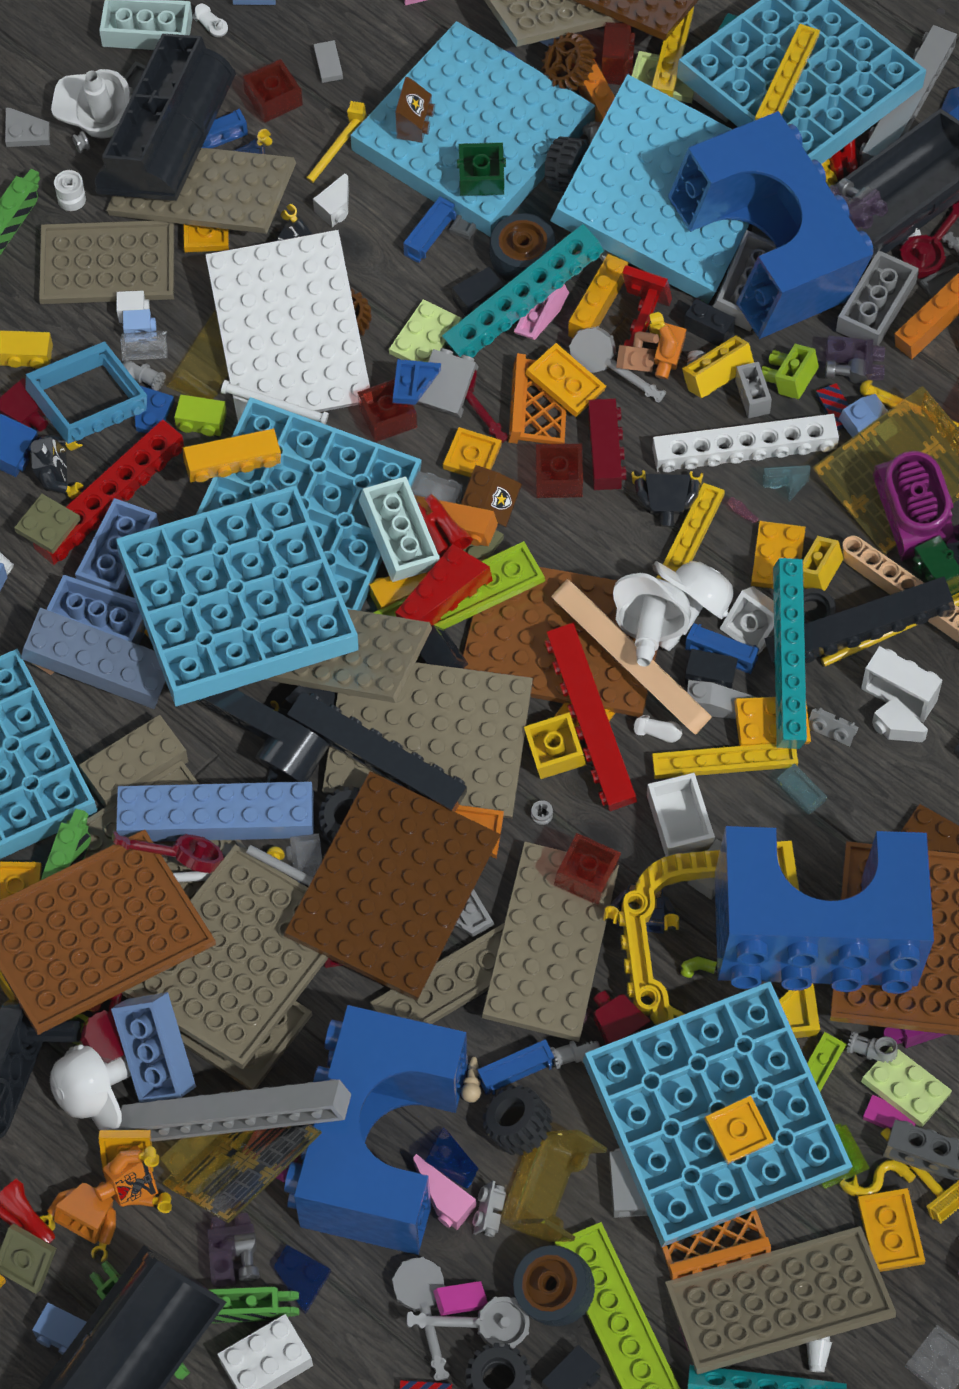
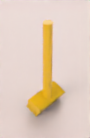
(356, 116)
(946, 1201)

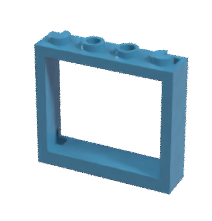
(76, 365)

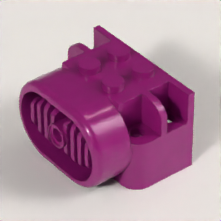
(914, 500)

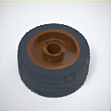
(519, 243)
(535, 1284)

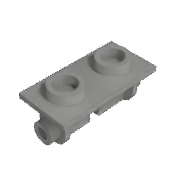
(827, 725)
(490, 1198)

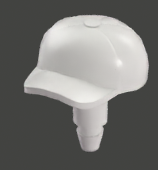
(92, 101)
(702, 586)
(650, 612)
(84, 1083)

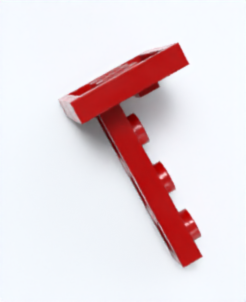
(648, 286)

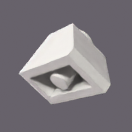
(333, 201)
(898, 722)

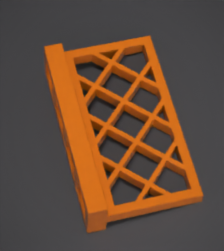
(518, 408)
(722, 1255)

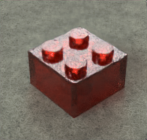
(617, 52)
(272, 90)
(384, 416)
(559, 471)
(587, 868)

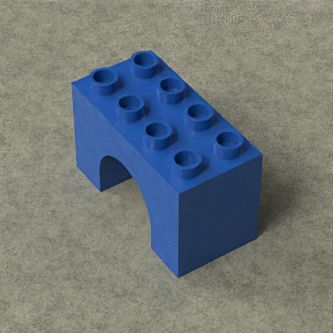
(771, 182)
(790, 938)
(384, 1067)

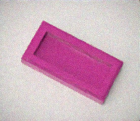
(883, 1114)
(460, 1298)

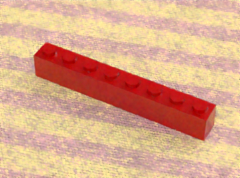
(591, 716)

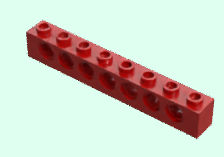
(112, 480)

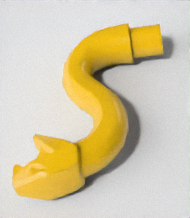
(853, 1188)

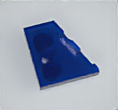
(451, 1159)
(301, 1275)

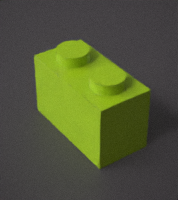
(200, 415)

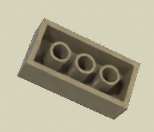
(133, 760)

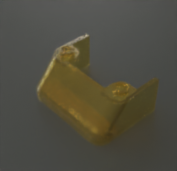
(542, 1182)

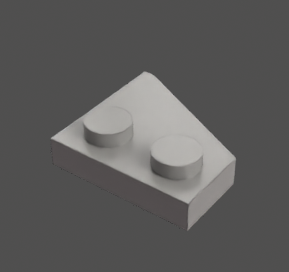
(25, 130)
(474, 916)

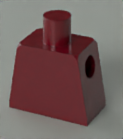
(21, 407)
(618, 1017)

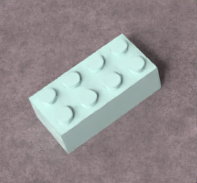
(142, 22)
(398, 529)

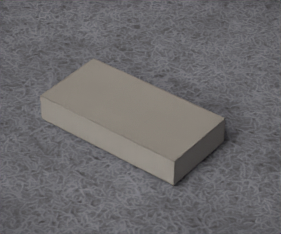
(328, 61)

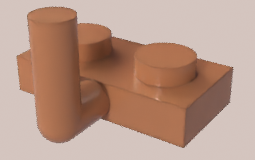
(637, 357)

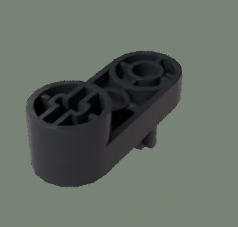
(287, 747)
(19, 1053)

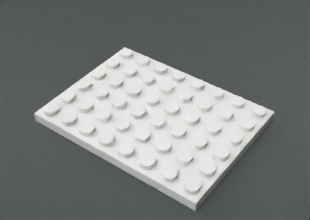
(289, 322)

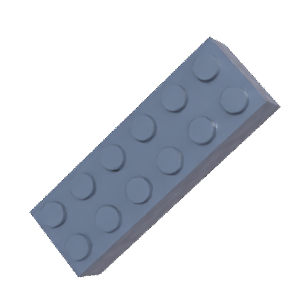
(94, 658)

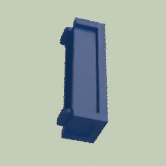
(226, 129)
(429, 229)
(709, 641)
(515, 1067)

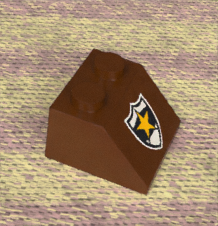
(413, 112)
(492, 492)

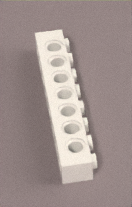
(754, 434)

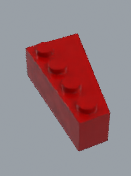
(445, 586)

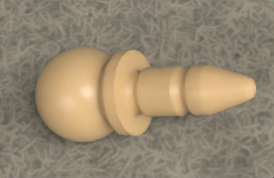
(471, 1091)

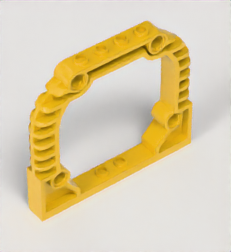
(797, 1005)

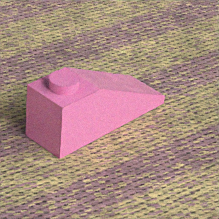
(541, 314)
(448, 1199)

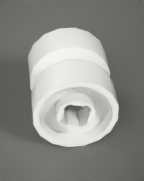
(70, 190)

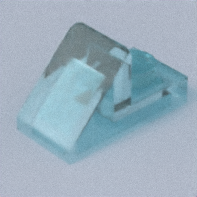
(792, 477)

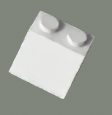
(750, 618)

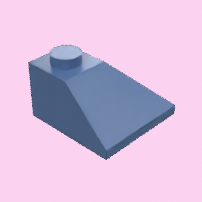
(862, 414)

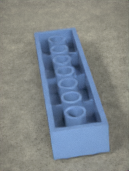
(216, 811)

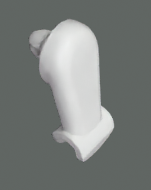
(214, 25)
(666, 731)

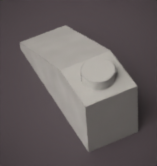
(715, 698)

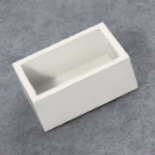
(894, 676)
(680, 815)
(266, 1357)

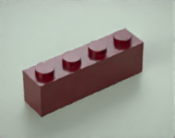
(605, 444)

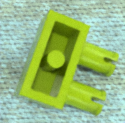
(795, 370)

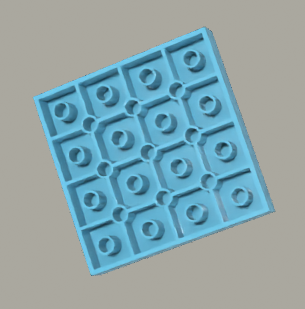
(842, 91)
(477, 98)
(626, 187)
(330, 476)
(236, 595)
(36, 769)
(684, 1069)

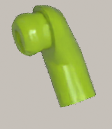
(695, 964)

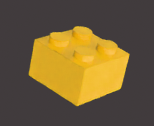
(555, 745)

